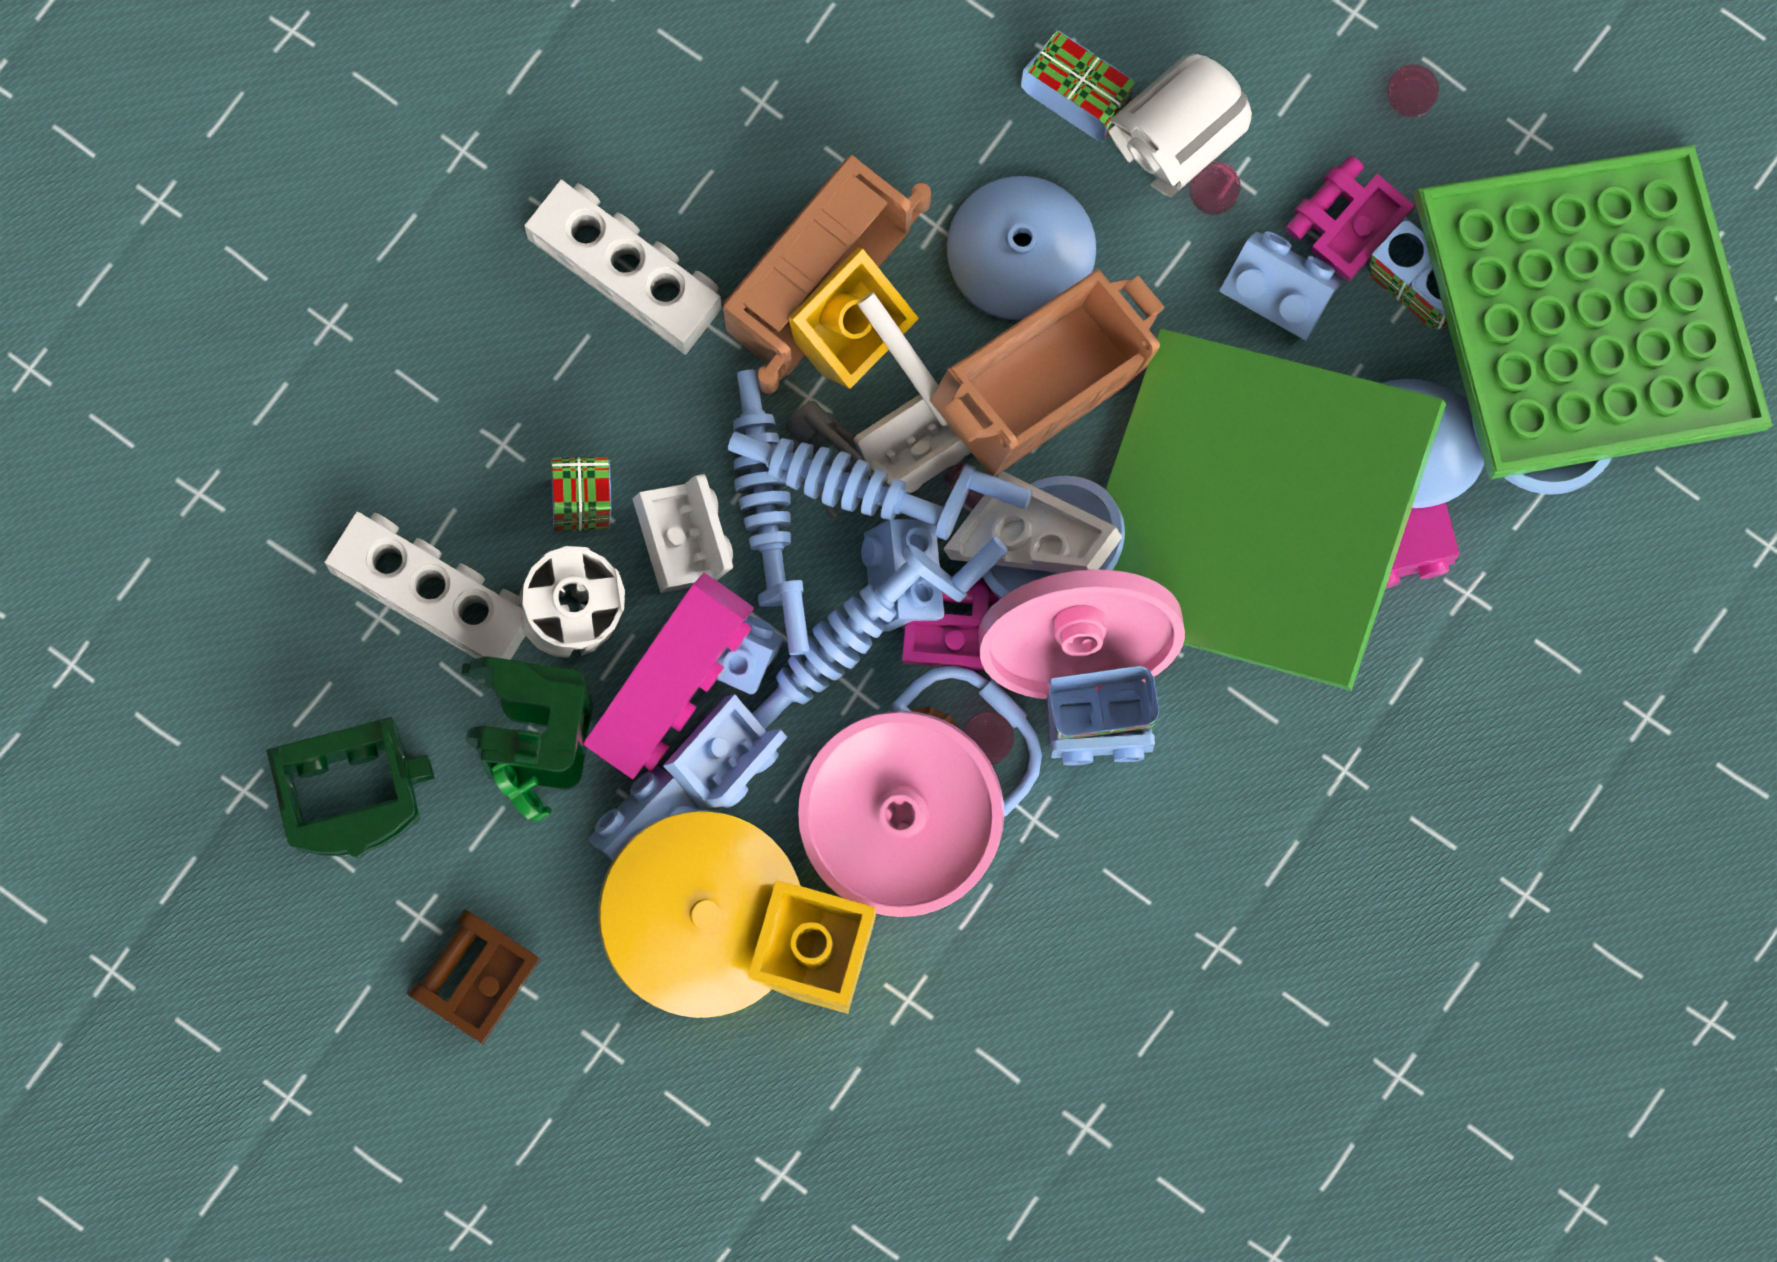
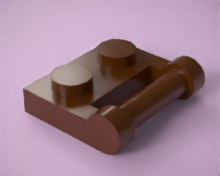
(487, 986)

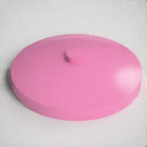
(1079, 627)
(901, 813)

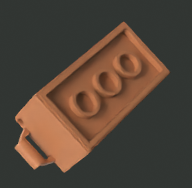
(846, 213)
(1049, 369)

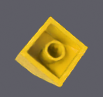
(834, 328)
(812, 946)

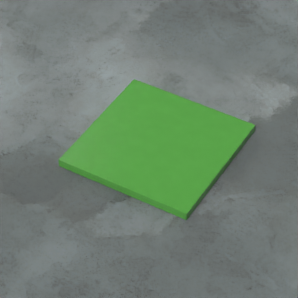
(1591, 311)
(1269, 500)

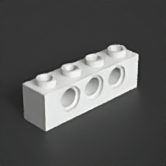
(675, 321)
(355, 562)

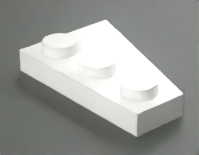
(1042, 537)

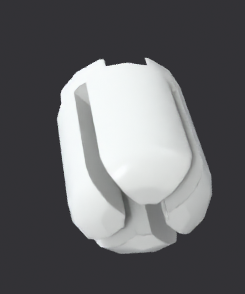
(1182, 121)
(590, 580)

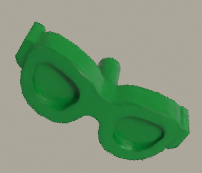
(520, 793)

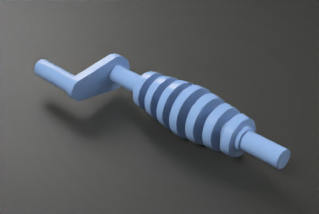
(874, 492)
(767, 520)
(838, 642)

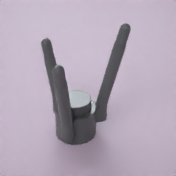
(821, 429)

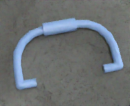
(1001, 703)

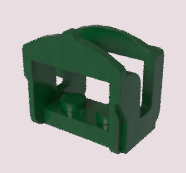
(534, 697)
(356, 829)

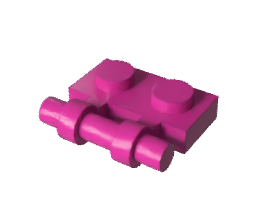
(1360, 227)
(953, 637)

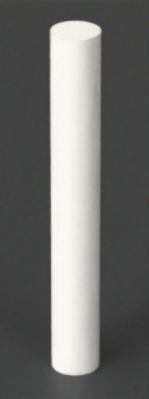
(900, 349)

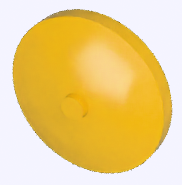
(689, 911)

